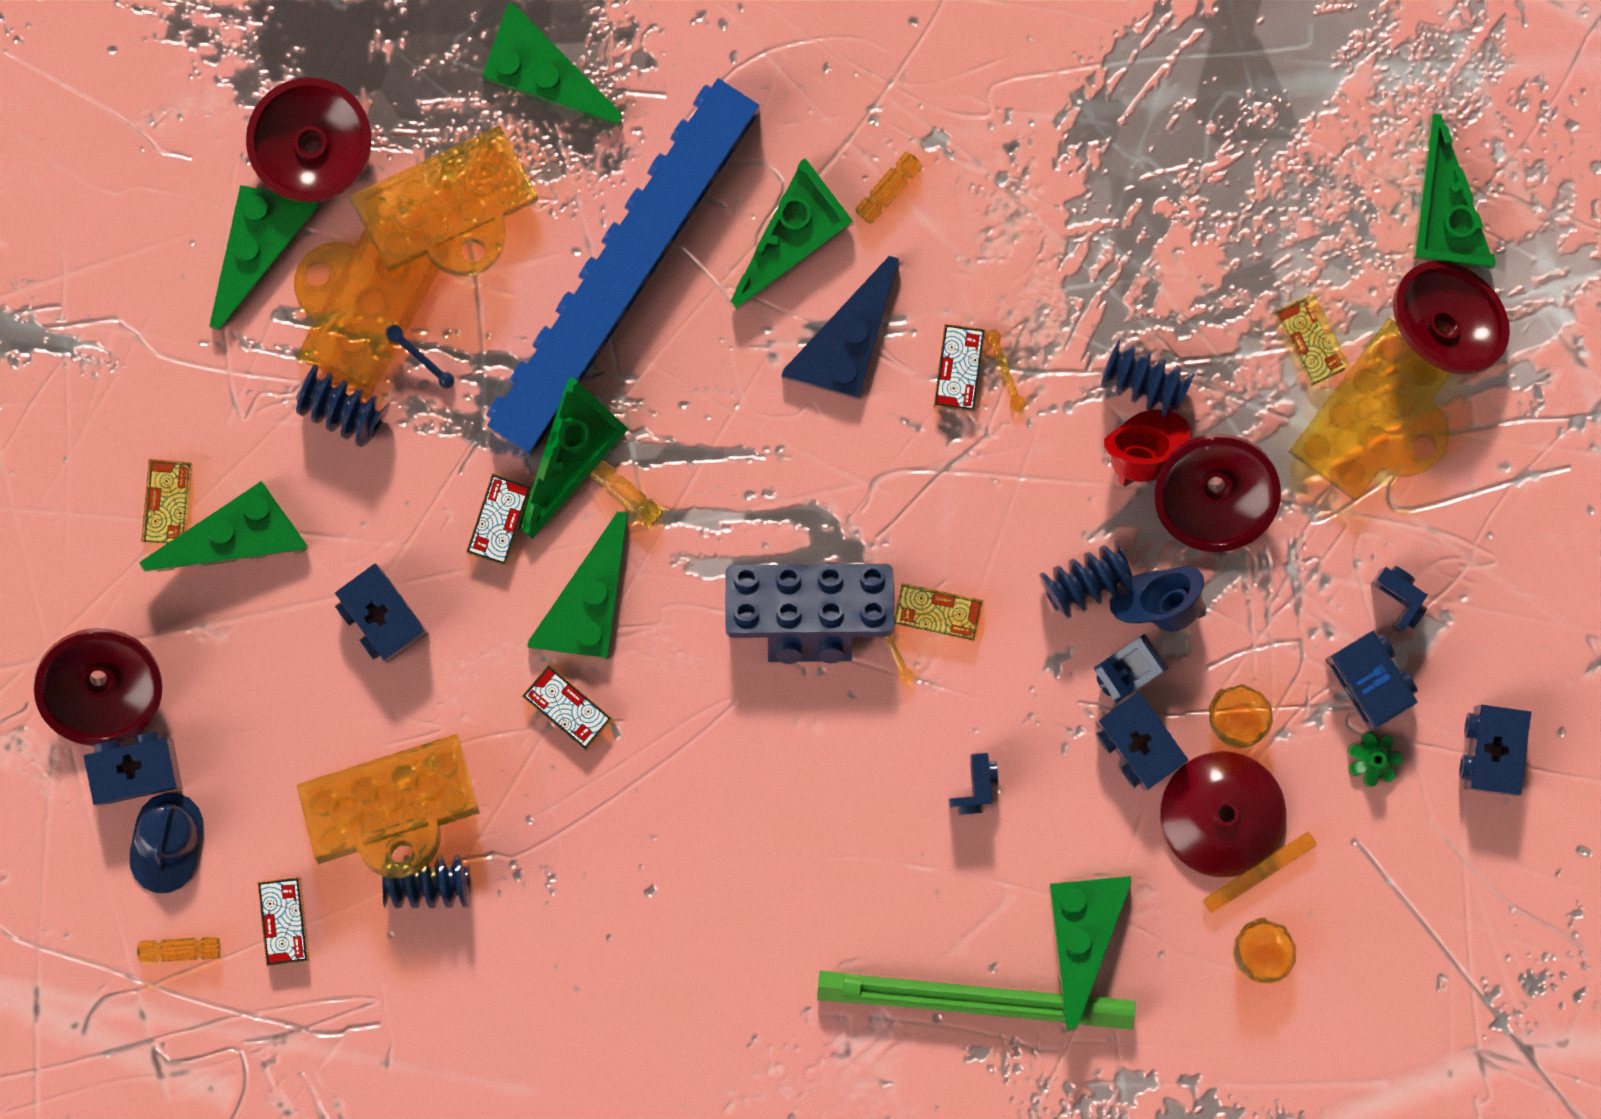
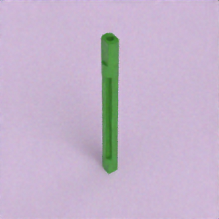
(969, 999)

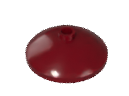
(302, 112)
(1451, 317)
(1222, 514)
(93, 708)
(1192, 814)

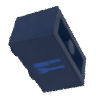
(1373, 679)

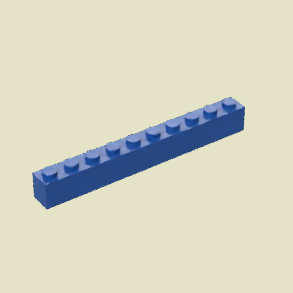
(624, 265)

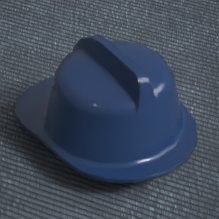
(1163, 597)
(166, 842)

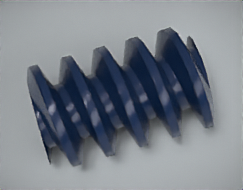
(1146, 379)
(339, 407)
(1087, 580)
(431, 884)

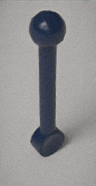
(395, 333)

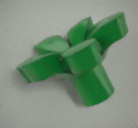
(1365, 758)

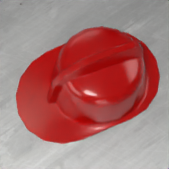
(1144, 444)

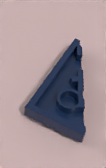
(843, 347)

